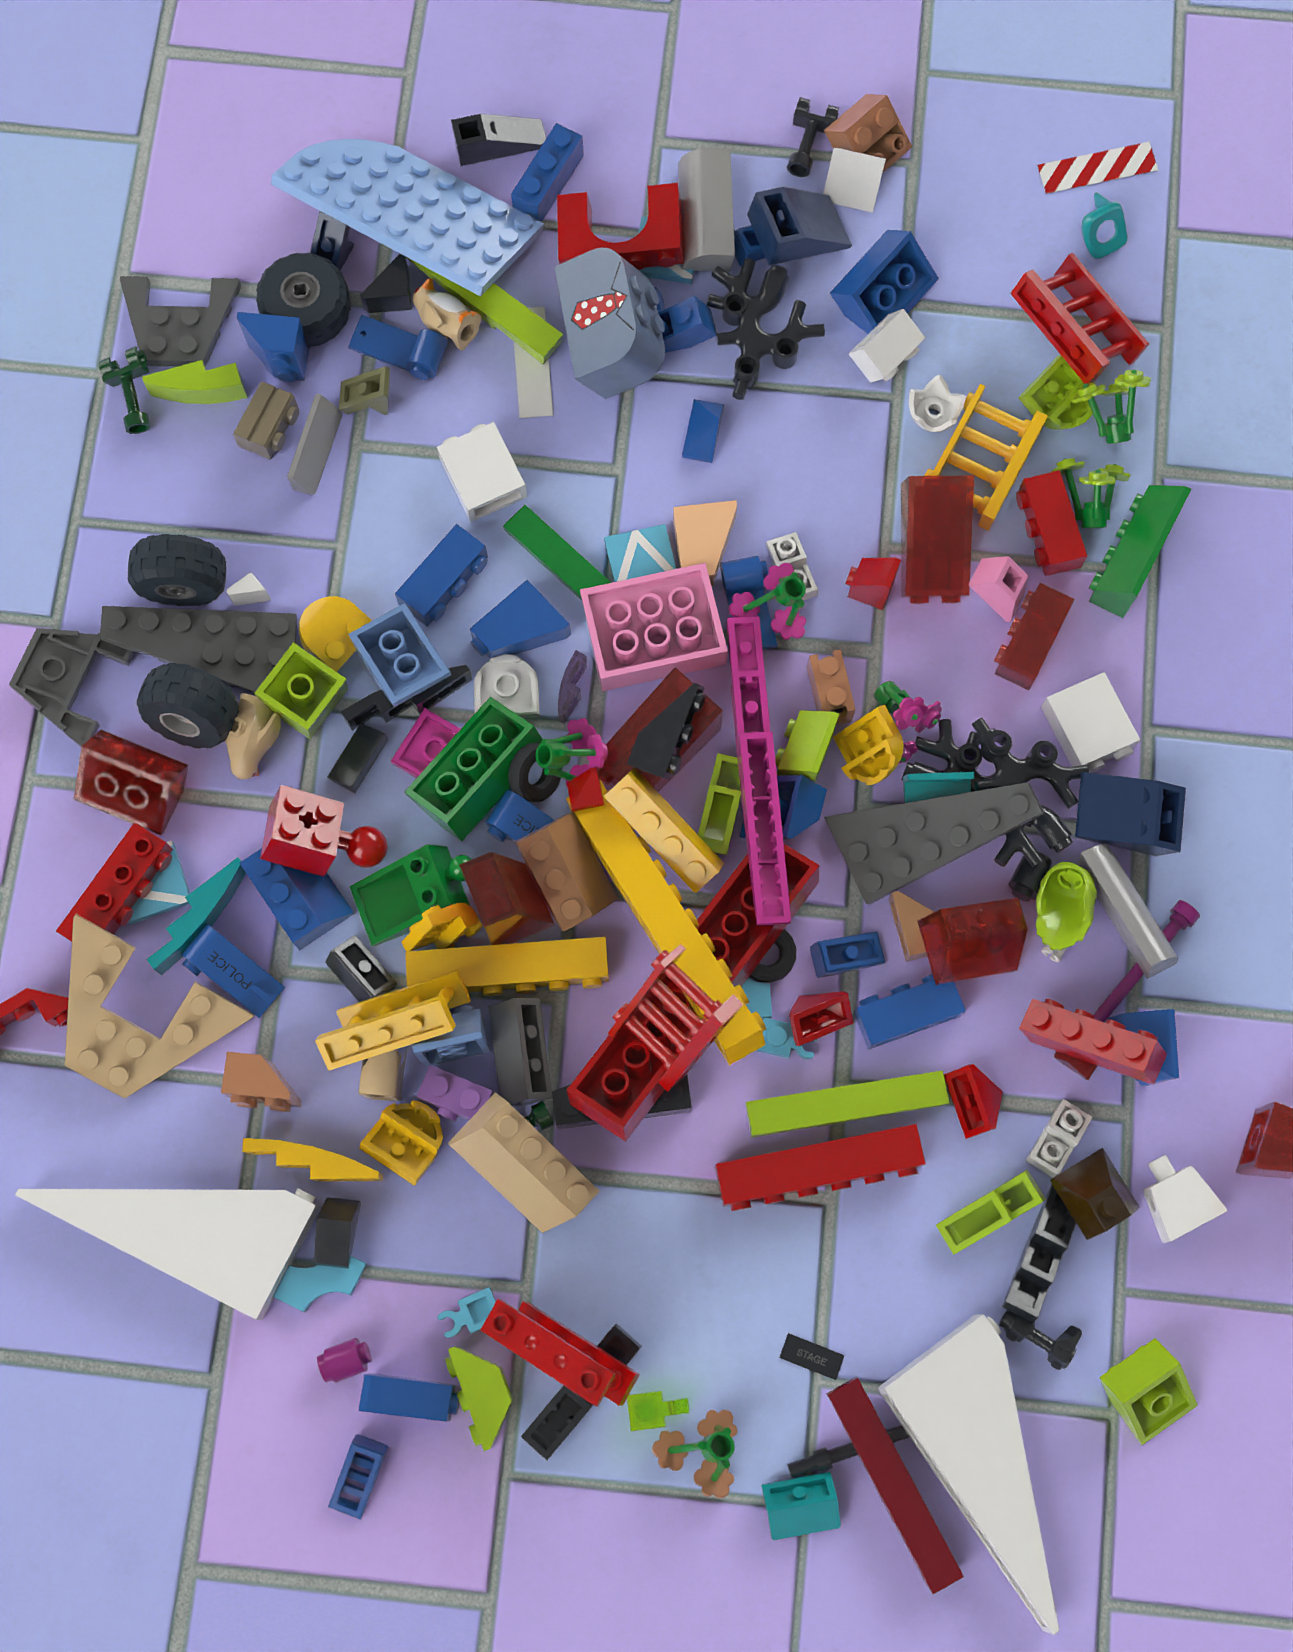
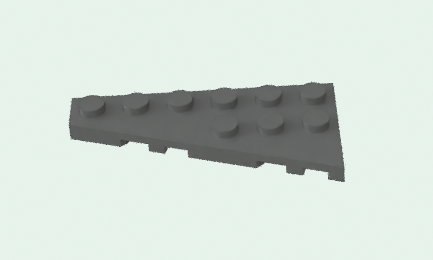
(228, 644)
(912, 839)

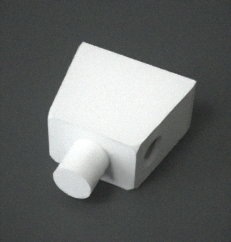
(1179, 1200)

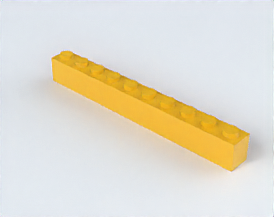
(667, 923)

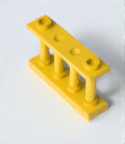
(1014, 455)
(393, 1020)

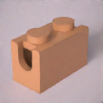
(831, 685)

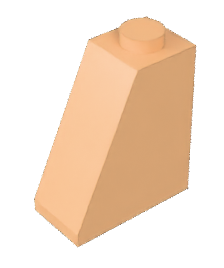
(703, 533)

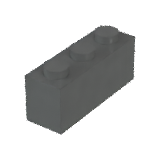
(520, 1051)

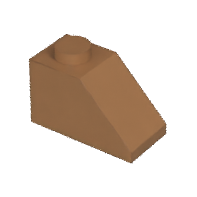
(906, 914)

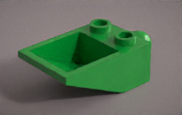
(405, 889)

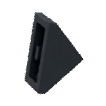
(390, 289)
(336, 1232)

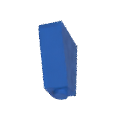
(519, 624)
(408, 1397)

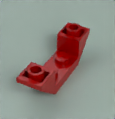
(23, 1006)

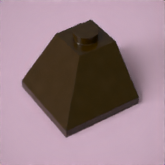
(1095, 1194)

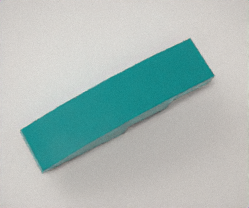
(207, 905)

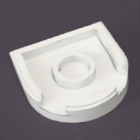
(510, 683)

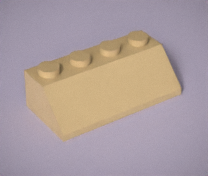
(523, 1165)

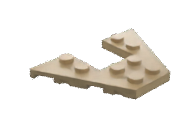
(116, 1050)

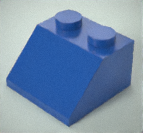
(277, 344)

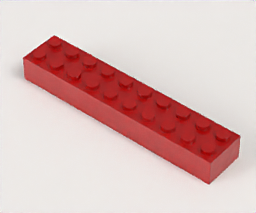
(623, 1074)

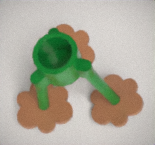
(715, 1448)

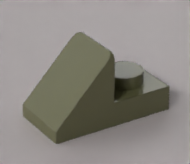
(366, 391)

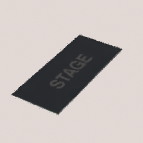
(811, 1356)

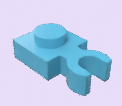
(780, 1040)
(473, 1312)

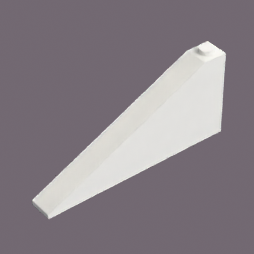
(213, 1240)
(967, 1427)

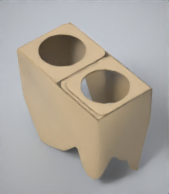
(382, 1077)

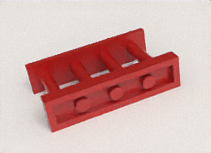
(1063, 330)
(702, 1031)
(560, 1352)

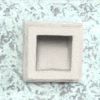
(247, 591)

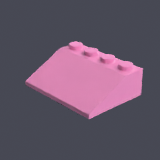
(653, 625)

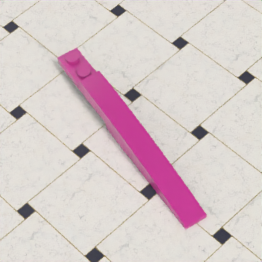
(757, 772)

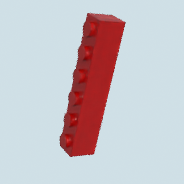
(820, 1165)

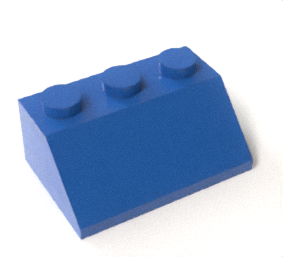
(885, 280)
(299, 900)

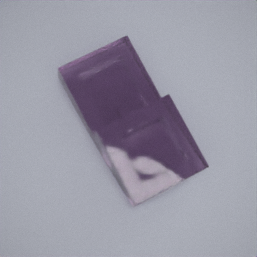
(570, 694)

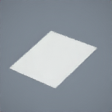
(854, 179)

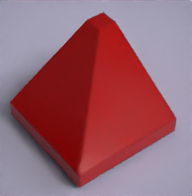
(585, 791)

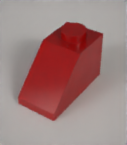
(873, 580)

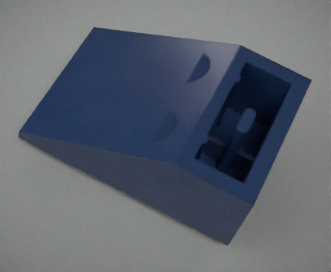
(796, 224)
(1131, 813)

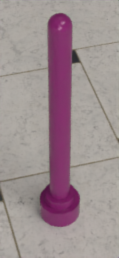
(1181, 917)

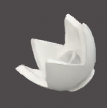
(937, 397)

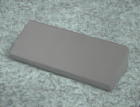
(314, 445)

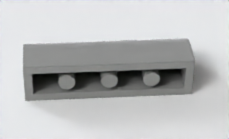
(707, 209)
(1128, 911)

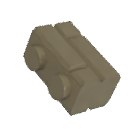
(266, 420)

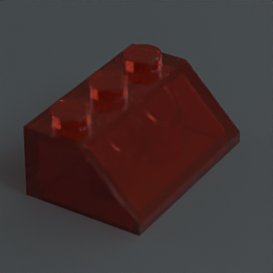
(129, 781)
(974, 940)

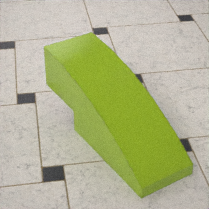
(196, 384)
(721, 804)
(990, 1212)

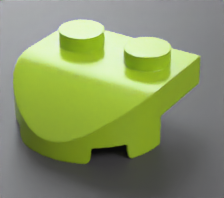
(1052, 395)

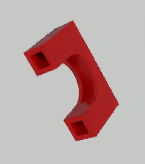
(656, 245)

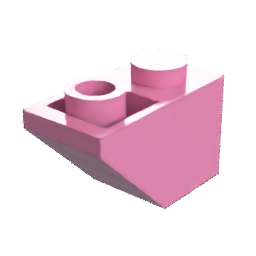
(1000, 585)

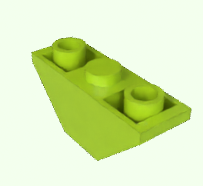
(482, 1393)

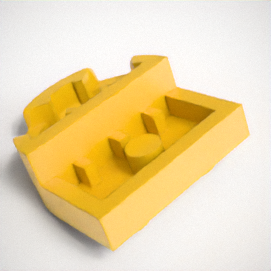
(326, 629)
(871, 747)
(443, 927)
(405, 1139)

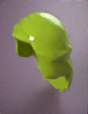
(1065, 905)

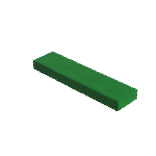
(553, 551)

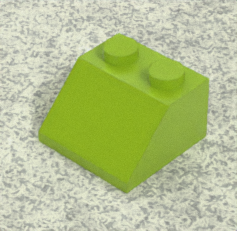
(302, 690)
(807, 743)
(1149, 1390)

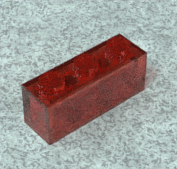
(1032, 635)

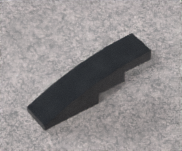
(379, 704)
(1040, 1258)
(567, 1407)

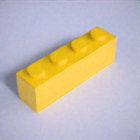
(664, 830)

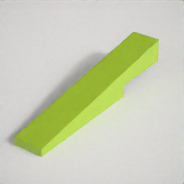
(506, 314)
(846, 1103)

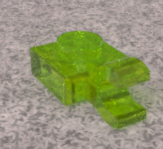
(649, 1410)

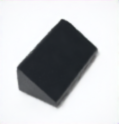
(358, 757)
(359, 970)

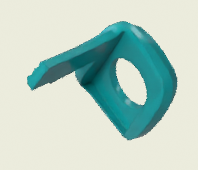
(1091, 222)

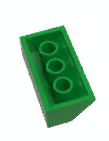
(1138, 547)
(472, 769)

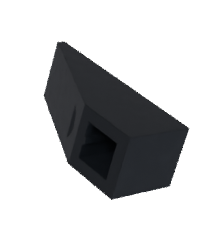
(495, 136)
(662, 739)

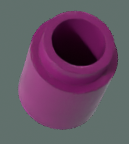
(344, 1360)

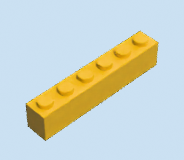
(516, 965)

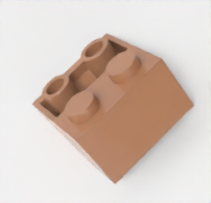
(870, 129)
(255, 1080)

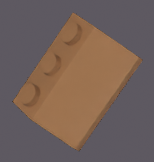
(566, 871)

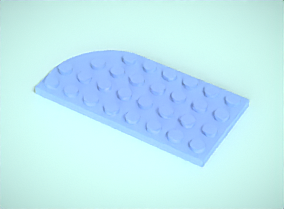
(411, 208)

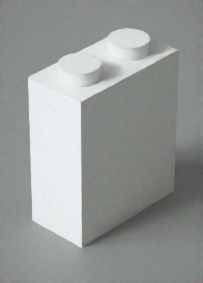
(482, 471)
(1091, 723)

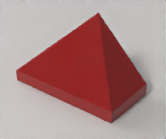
(819, 1015)
(974, 1099)

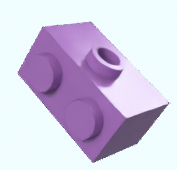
(452, 1094)

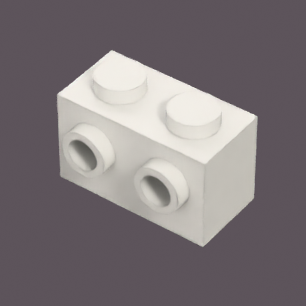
(887, 346)

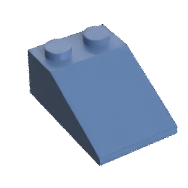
(399, 655)
(464, 1041)

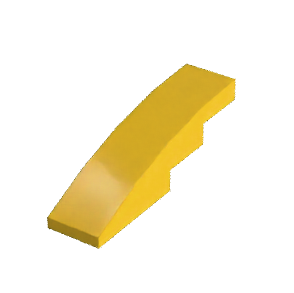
(323, 1164)

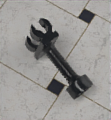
(800, 162)

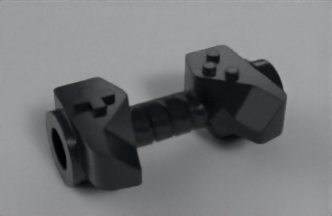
(1059, 1351)

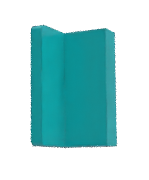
(935, 785)
(801, 1506)

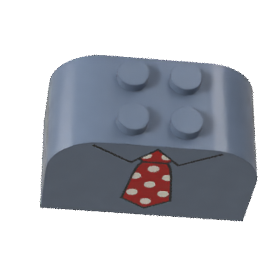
(610, 322)

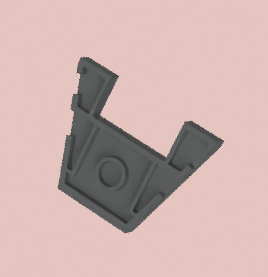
(177, 333)
(54, 673)

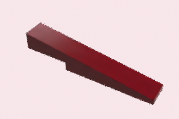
(895, 1486)

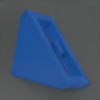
(703, 431)

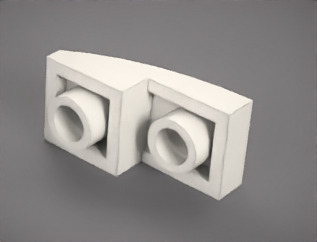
(789, 550)
(1059, 1138)

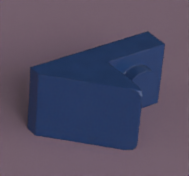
(331, 240)

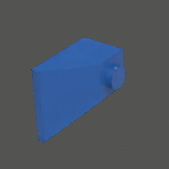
(800, 804)
(1163, 1026)

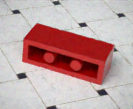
(1051, 523)

